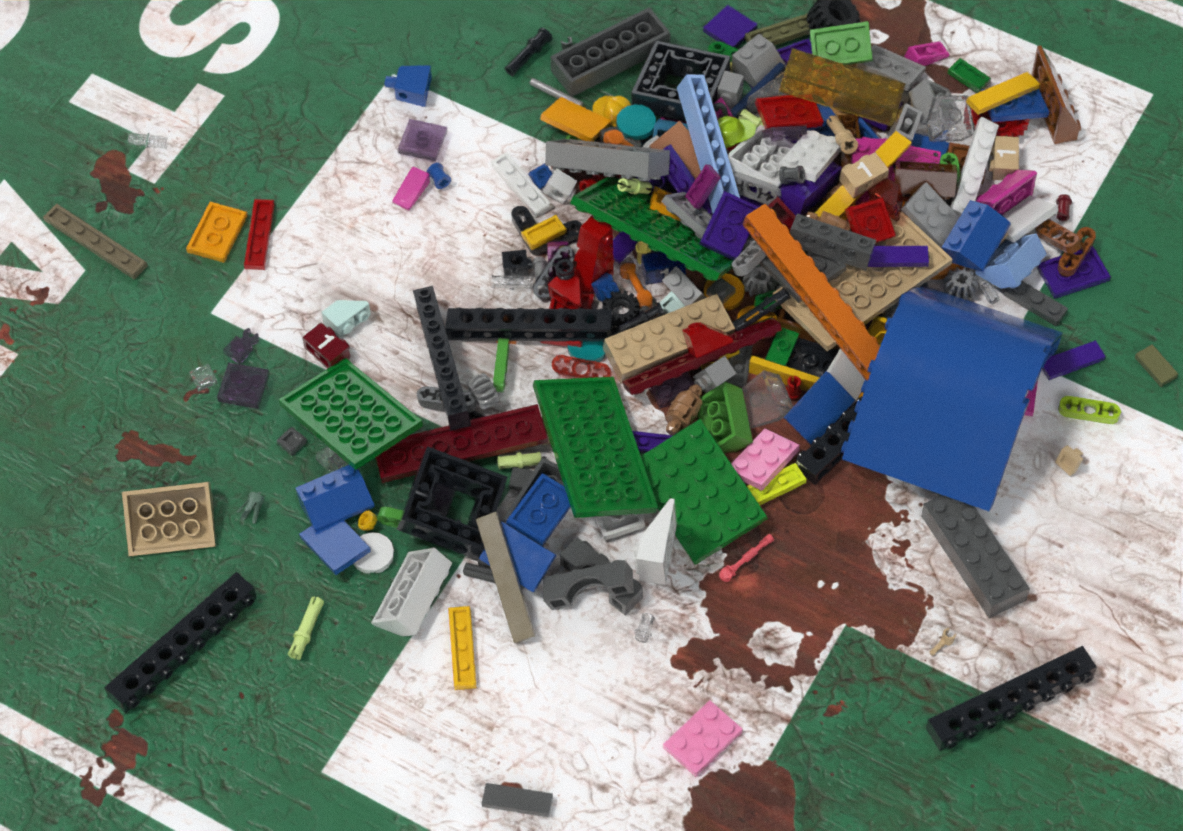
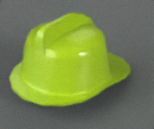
(735, 130)

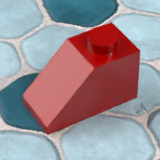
(566, 292)
(704, 338)

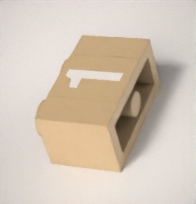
(1005, 157)
(863, 174)

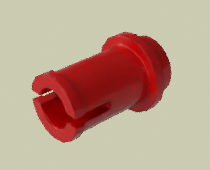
(793, 387)

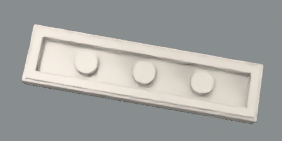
(521, 184)

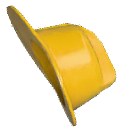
(610, 107)

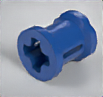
(439, 176)

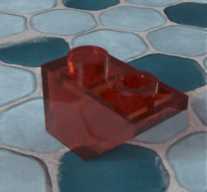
(891, 194)

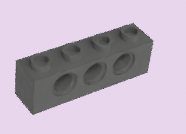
(833, 242)

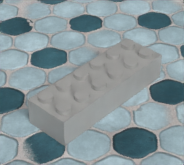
(607, 159)

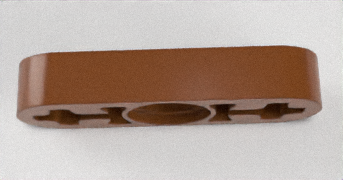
(1061, 242)
(1077, 259)

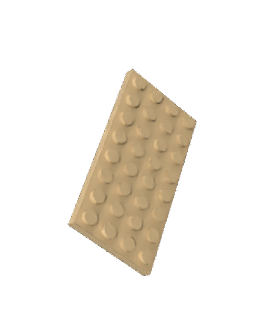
(877, 288)

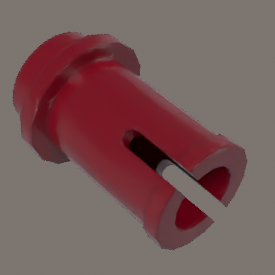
(1063, 202)

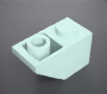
(345, 315)

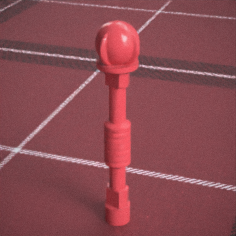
(729, 571)

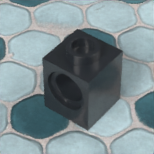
(511, 258)

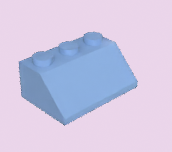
(1013, 261)

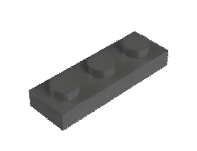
(1037, 303)

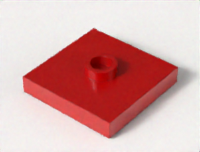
(871, 220)

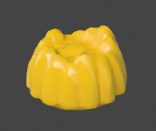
(367, 520)

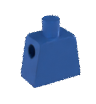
(411, 84)

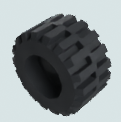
(832, 13)

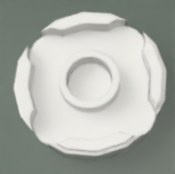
(380, 555)

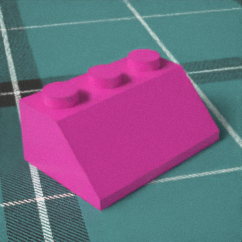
(1010, 191)

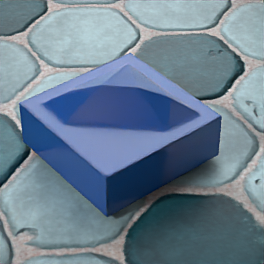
(540, 175)

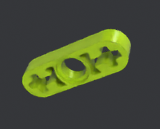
(1082, 415)

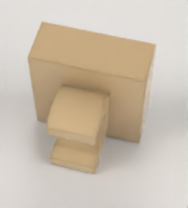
(1069, 459)

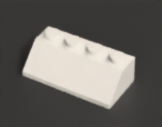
(412, 592)

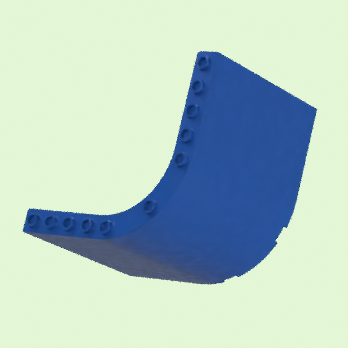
(948, 395)

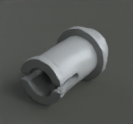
(538, 265)

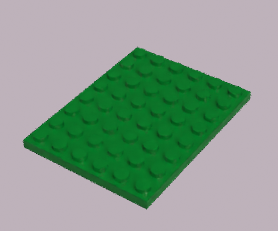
(661, 232)

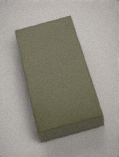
(1156, 365)

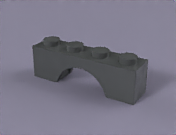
(581, 556)
(563, 588)

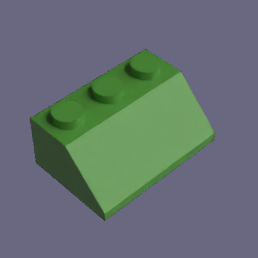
(726, 417)

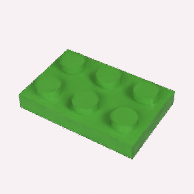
(843, 43)

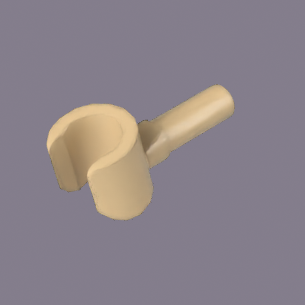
(945, 640)

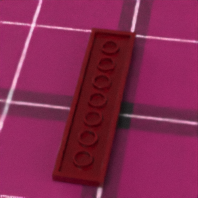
(483, 439)

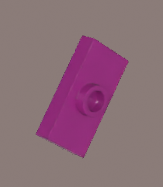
(702, 186)

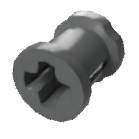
(792, 174)

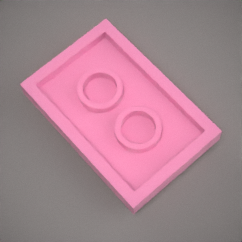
(764, 458)
(702, 738)

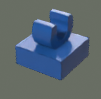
(604, 286)

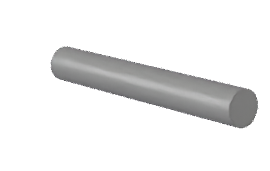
(552, 91)

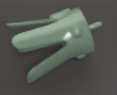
(254, 501)

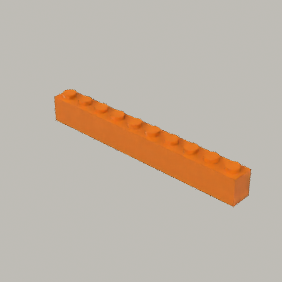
(812, 287)

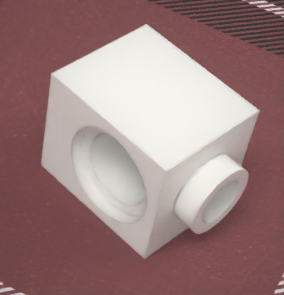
(560, 186)

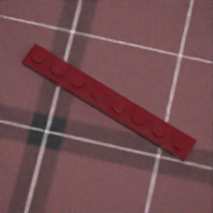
(686, 362)

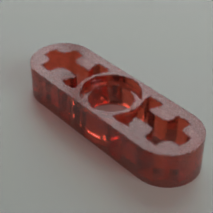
(567, 360)

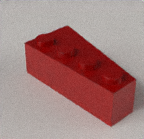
(594, 253)

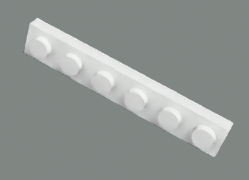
(974, 165)

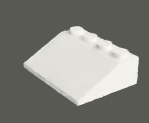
(759, 157)
(656, 545)

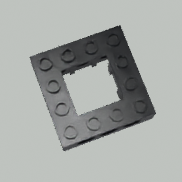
(678, 61)
(463, 477)

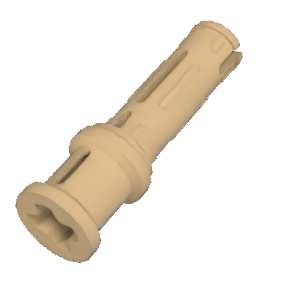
(843, 137)

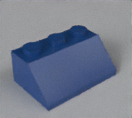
(976, 236)
(334, 497)

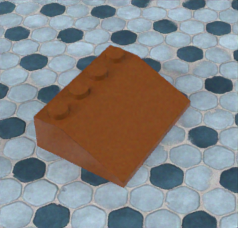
(1061, 117)

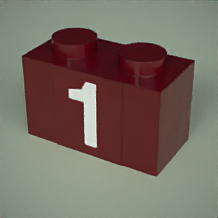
(325, 345)

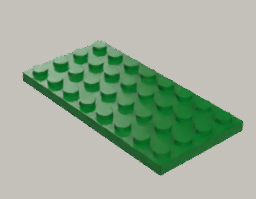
(594, 447)

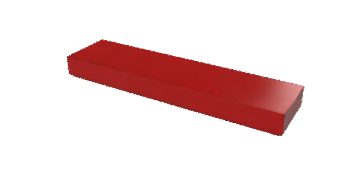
(259, 234)

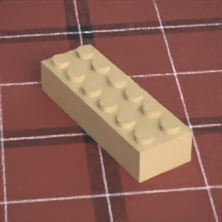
(662, 337)

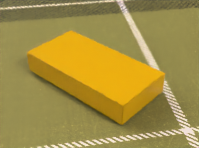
(543, 232)

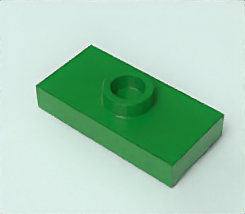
(969, 75)
(782, 346)

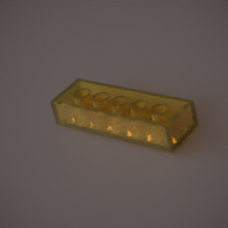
(842, 87)

